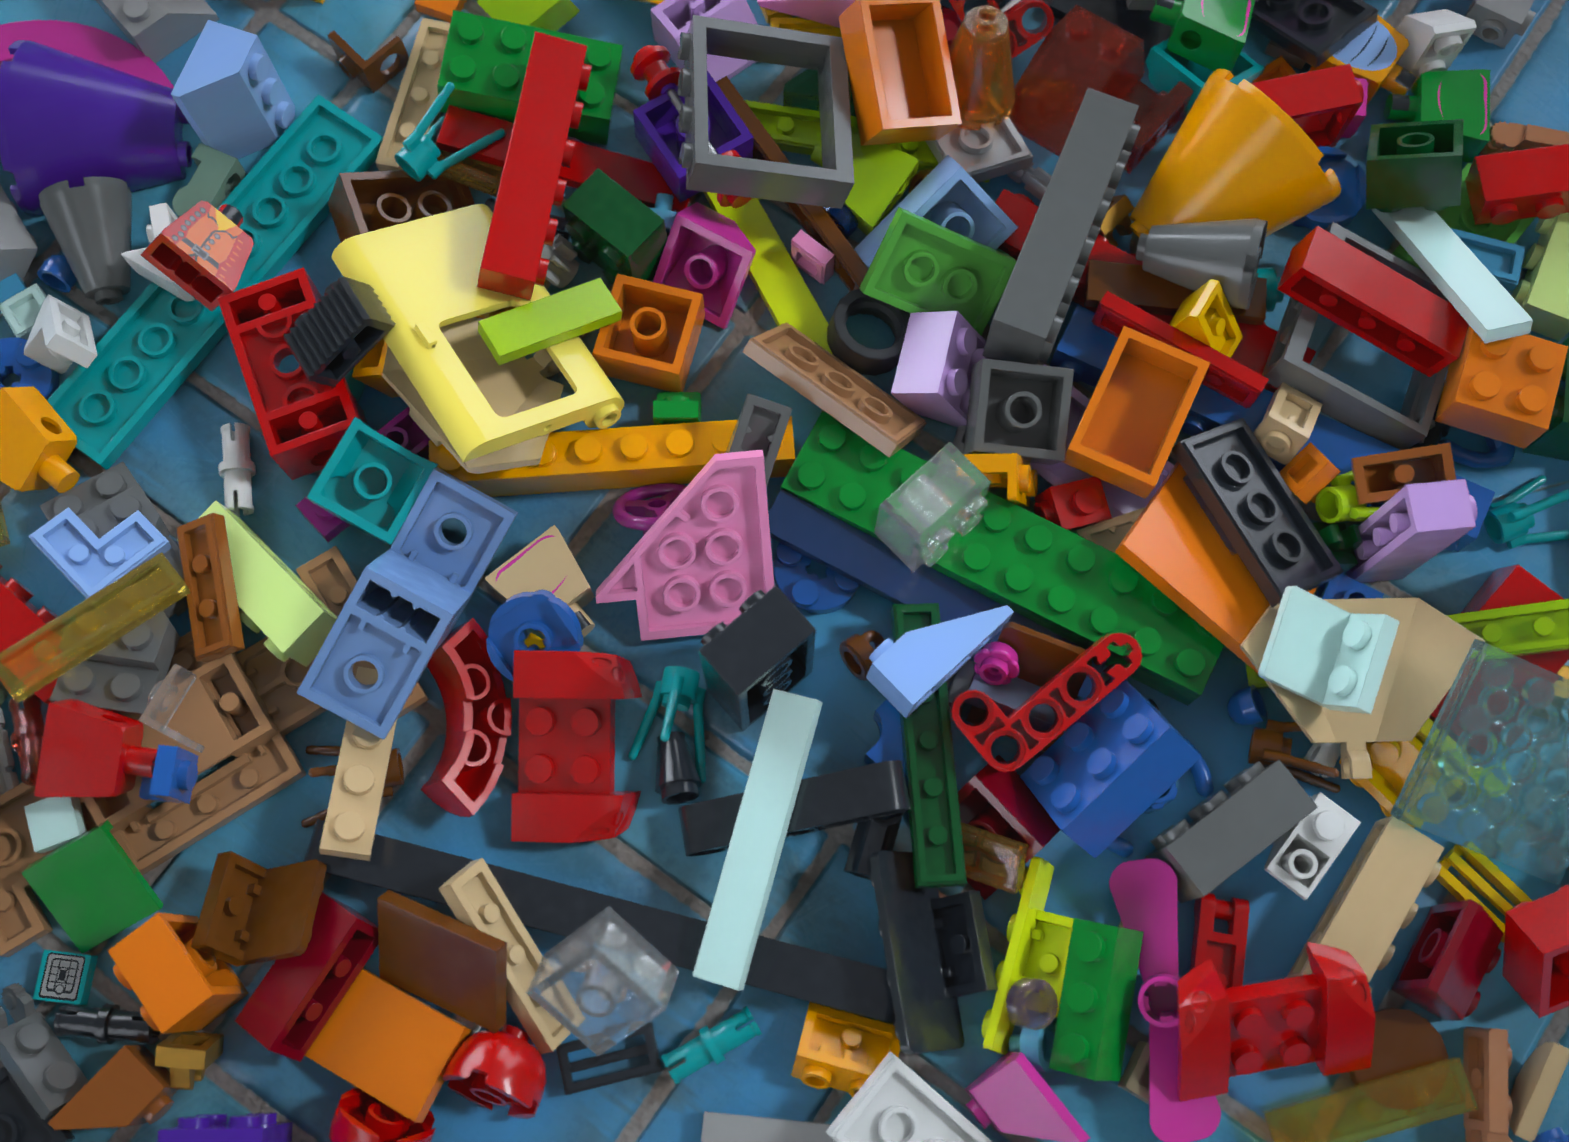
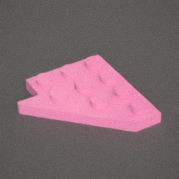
(700, 553)

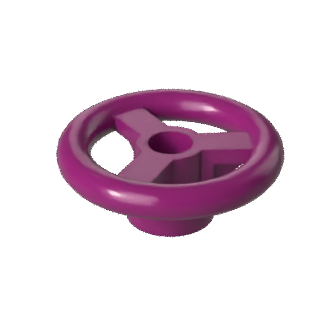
(643, 511)

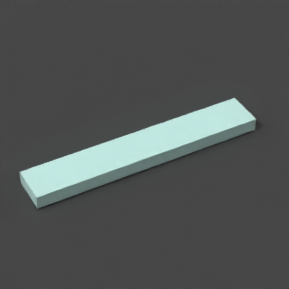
(1458, 274)
(757, 840)

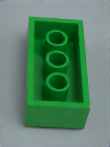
(489, 64)

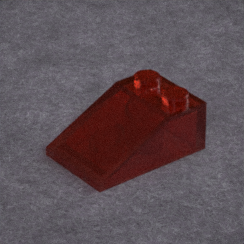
(1074, 56)

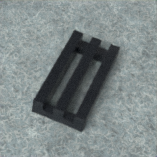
(568, 1068)

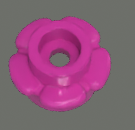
(996, 663)

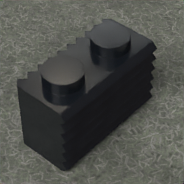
(338, 331)

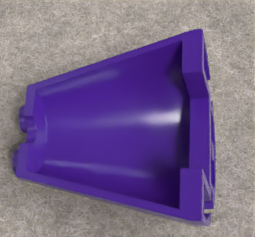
(84, 120)

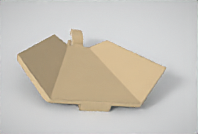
(506, 387)
(1415, 680)

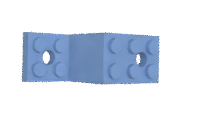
(407, 604)

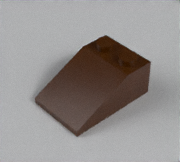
(389, 198)

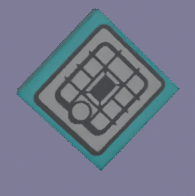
(65, 977)

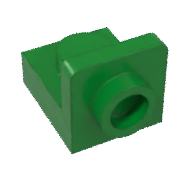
(677, 408)

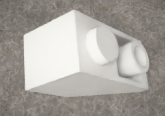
(1434, 39)
(1311, 846)

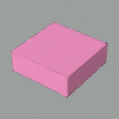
(812, 257)

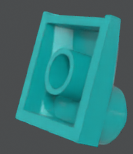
(1169, 68)
(371, 482)

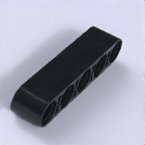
(820, 804)

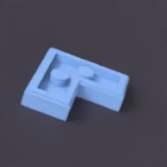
(93, 561)

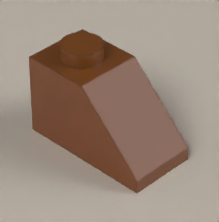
(1385, 474)
(121, 1094)

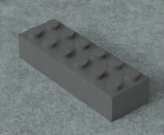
(1063, 231)

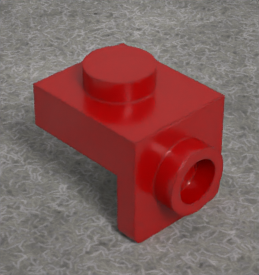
(1074, 504)

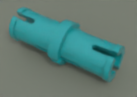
(711, 1045)

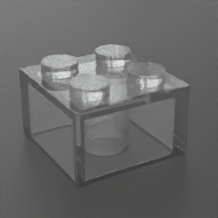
(932, 508)
(603, 981)

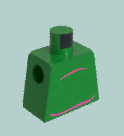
(1206, 30)
(1448, 97)

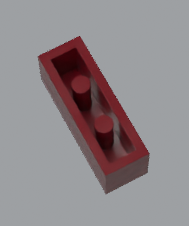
(306, 989)

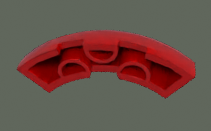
(475, 722)

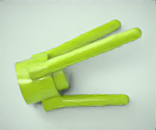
(1340, 502)

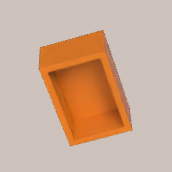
(899, 70)
(1136, 412)

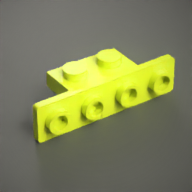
(1035, 950)

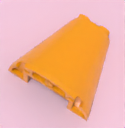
(1236, 162)

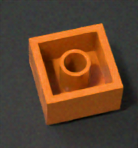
(654, 336)
(1503, 388)
(174, 981)

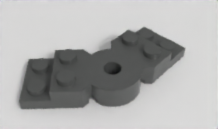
(130, 667)

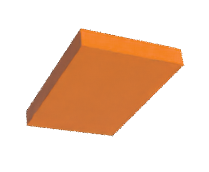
(389, 1045)

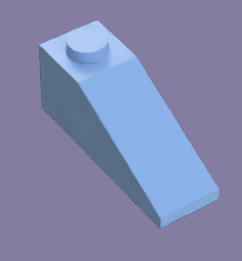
(929, 656)

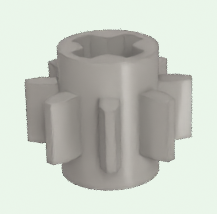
(562, 264)

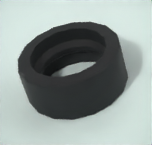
(858, 357)

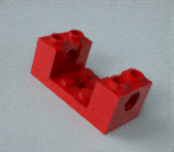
(297, 416)

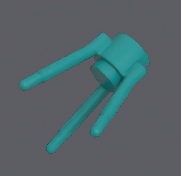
(420, 152)
(1511, 521)
(676, 692)

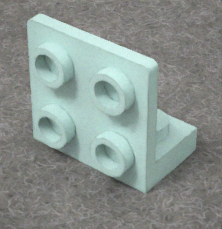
(1328, 652)

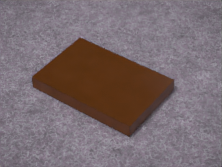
(442, 960)

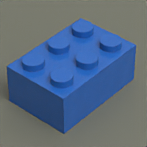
(1109, 768)

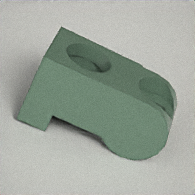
(212, 180)

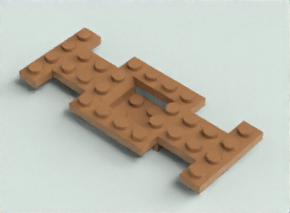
(233, 708)

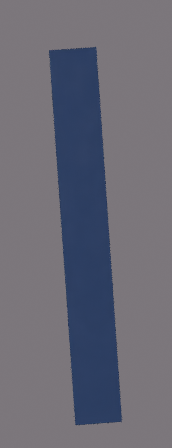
(880, 569)

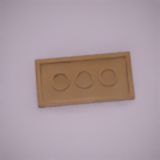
(835, 388)

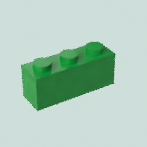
(1096, 1000)

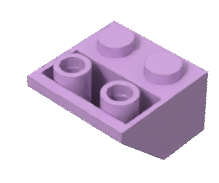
(675, 16)
(937, 366)

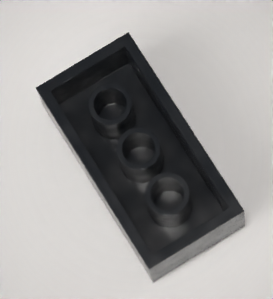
(756, 653)

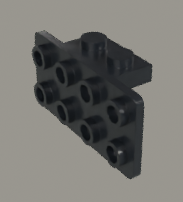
(932, 953)

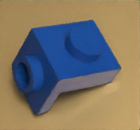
(172, 777)

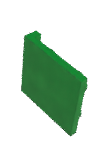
(92, 887)

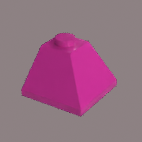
(707, 257)
(1020, 1102)

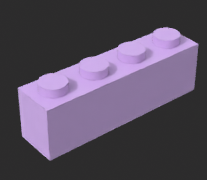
(1413, 529)

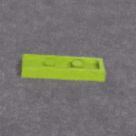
(549, 321)

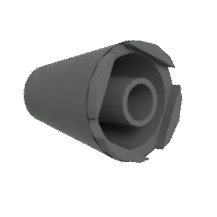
(93, 232)
(1205, 251)

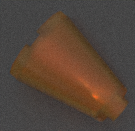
(983, 68)

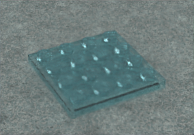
(1497, 765)

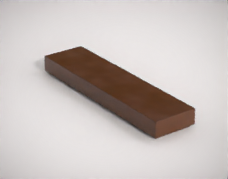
(1155, 293)

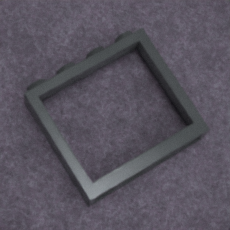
(756, 177)
(1339, 399)

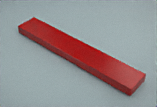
(633, 174)

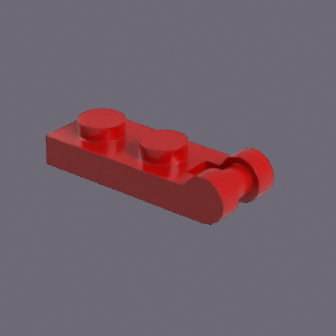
(1225, 950)

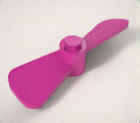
(1148, 903)

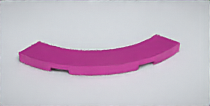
(82, 42)

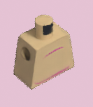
(545, 566)

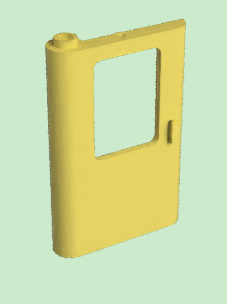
(429, 280)

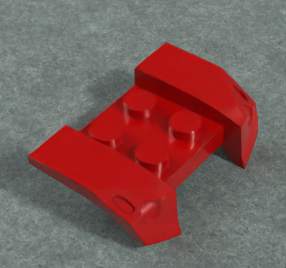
(569, 746)
(1273, 1023)

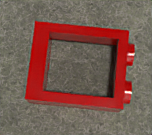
(1318, 101)

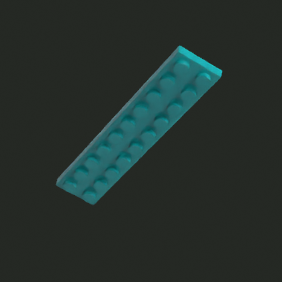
(166, 337)

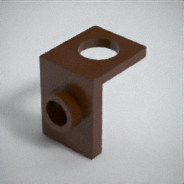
(369, 71)

